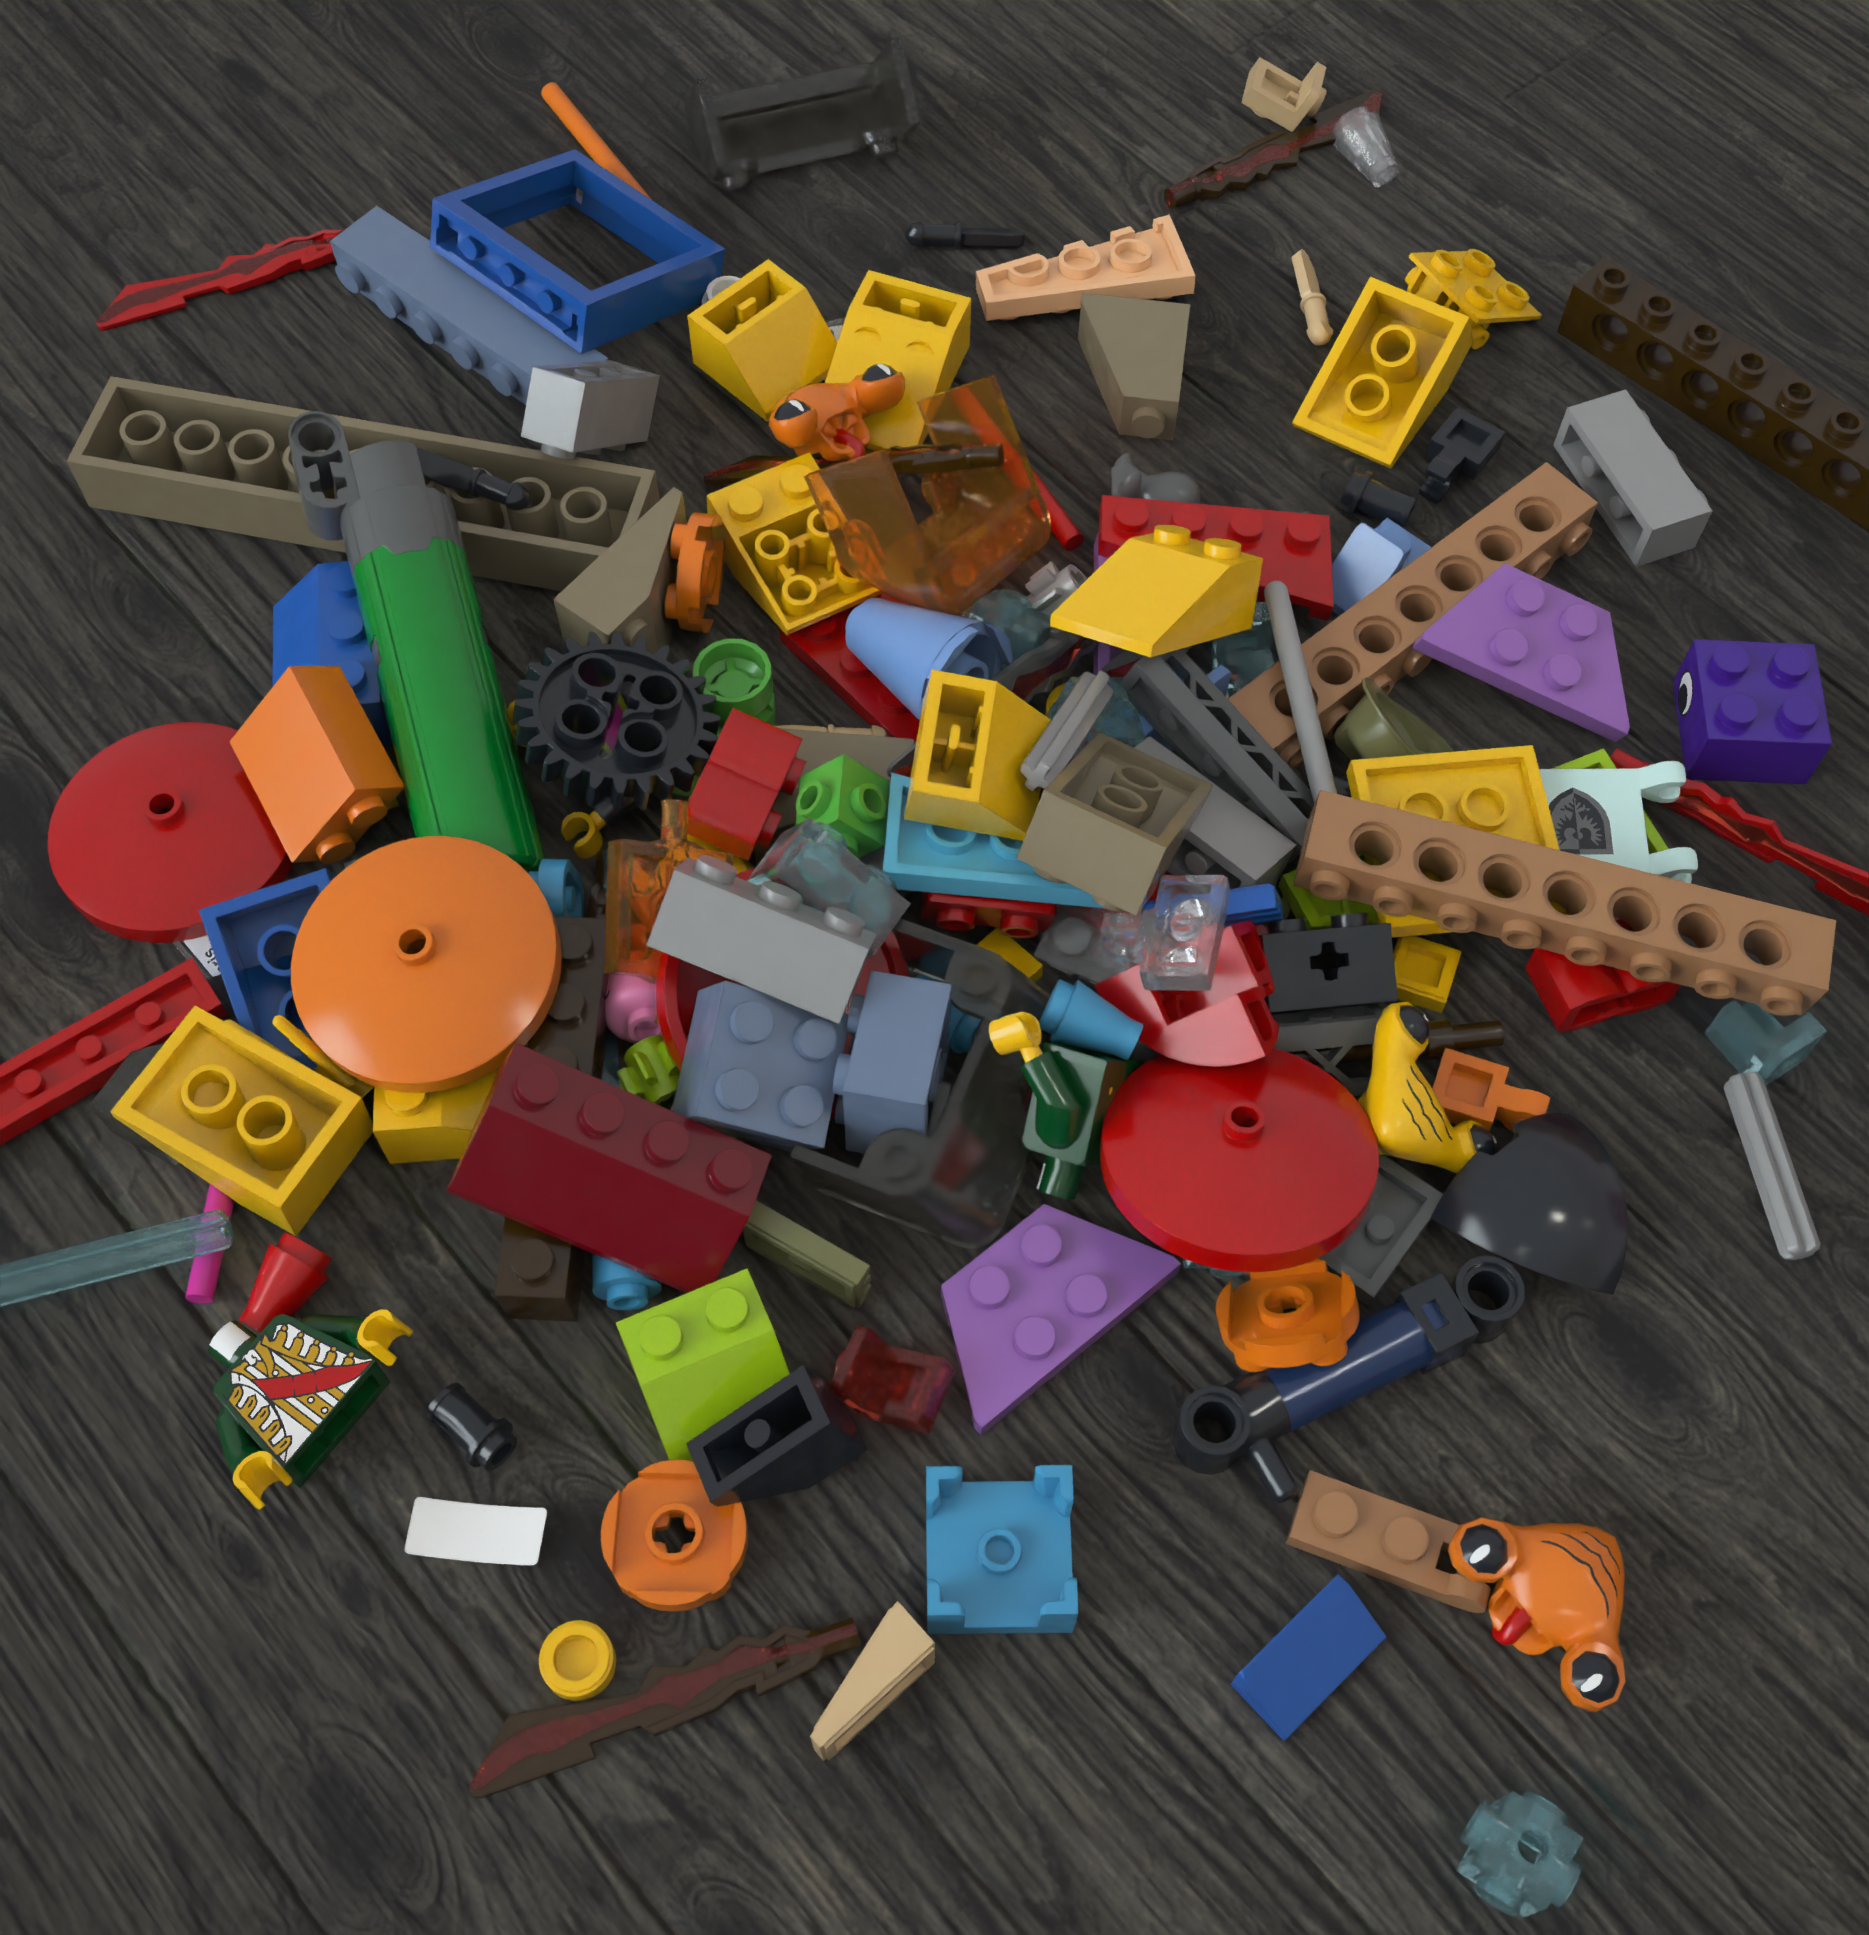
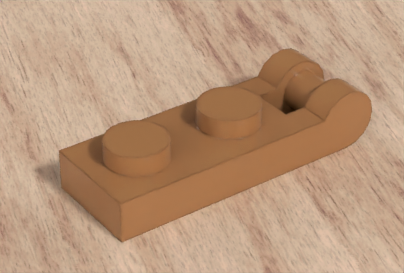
(1381, 1540)

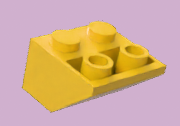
(762, 338)
(971, 757)

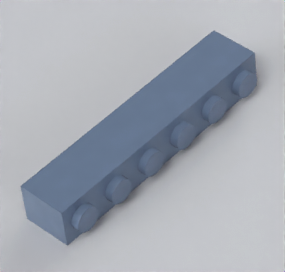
(446, 304)

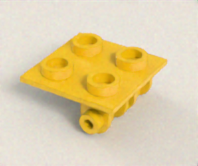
(1469, 286)

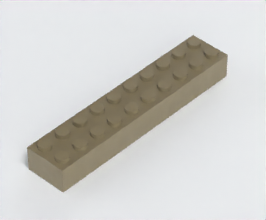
(232, 471)

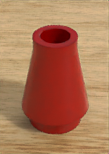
(285, 1281)

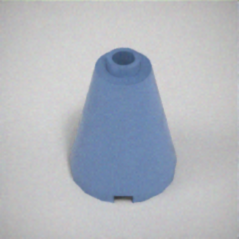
(909, 641)

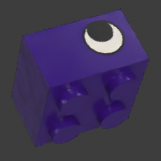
(1751, 711)

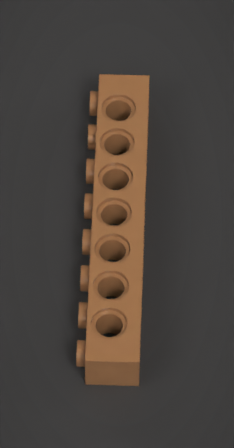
(1376, 636)
(1788, 942)

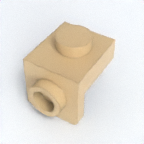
(1281, 96)

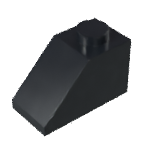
(777, 1441)

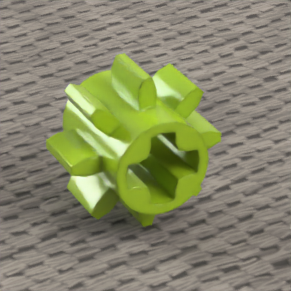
(650, 1072)

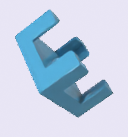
(1000, 1553)

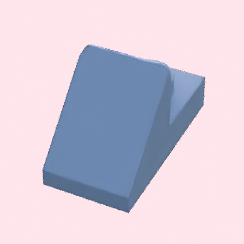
(1370, 560)

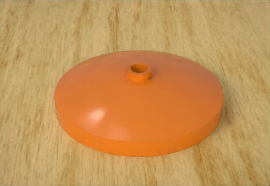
(426, 964)

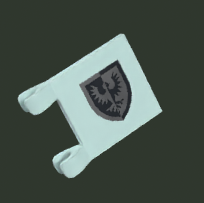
(1603, 815)

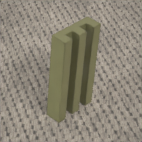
(807, 1255)

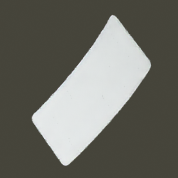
(475, 1532)

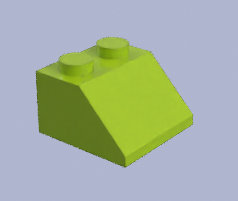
(702, 1357)

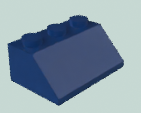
(324, 626)

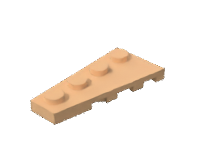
(1129, 266)

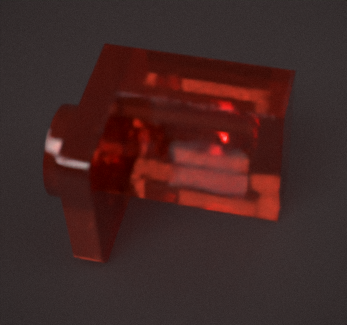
(891, 1382)

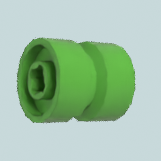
(739, 678)

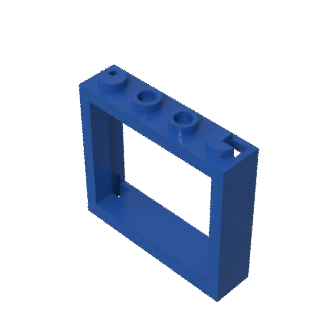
(471, 235)

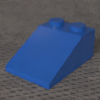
(254, 953)

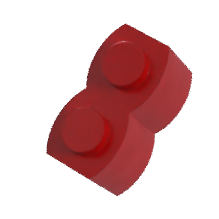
(741, 784)
(1587, 995)

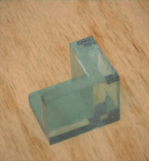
(1245, 652)
(1759, 1042)

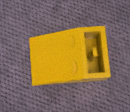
(915, 333)
(783, 548)

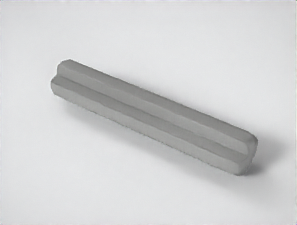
(1067, 730)
(1771, 1166)

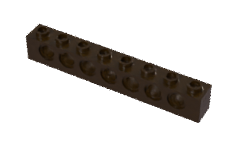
(1723, 385)

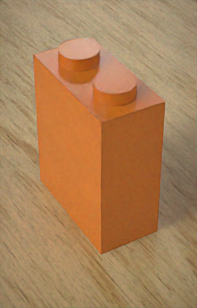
(316, 764)

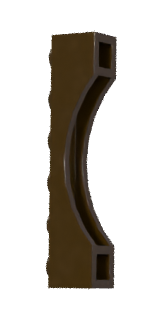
(536, 1271)

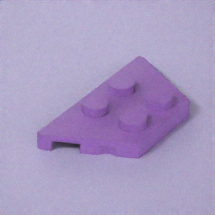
(1536, 647)
(1041, 1303)

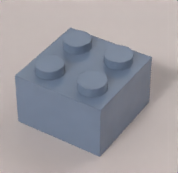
(893, 1057)
(759, 1068)

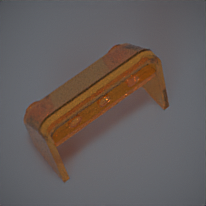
(981, 518)

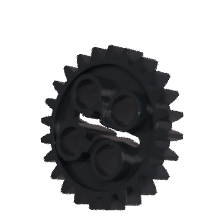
(572, 703)

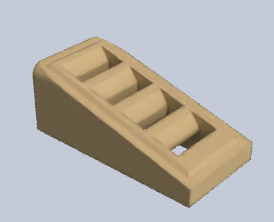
(883, 1671)

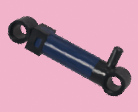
(1417, 1332)

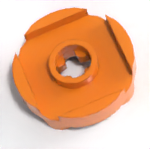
(697, 573)
(1267, 1338)
(645, 1567)

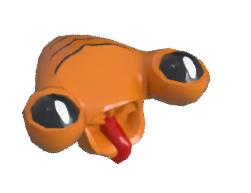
(831, 415)
(1553, 1591)

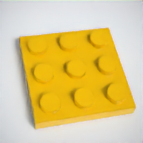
(1472, 788)

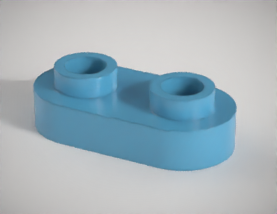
(561, 887)

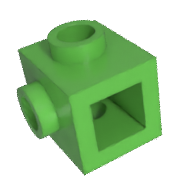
(848, 800)

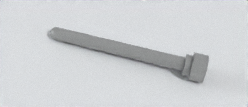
(1299, 689)

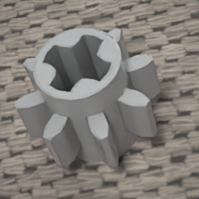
(1051, 588)

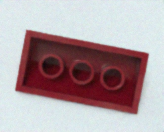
(608, 1171)

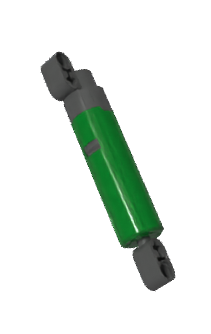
(423, 636)

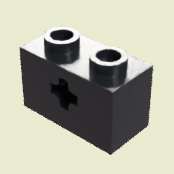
(1361, 967)

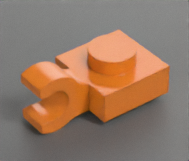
(1477, 1092)

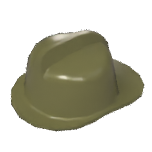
(1385, 729)

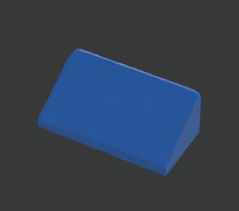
(1309, 1658)

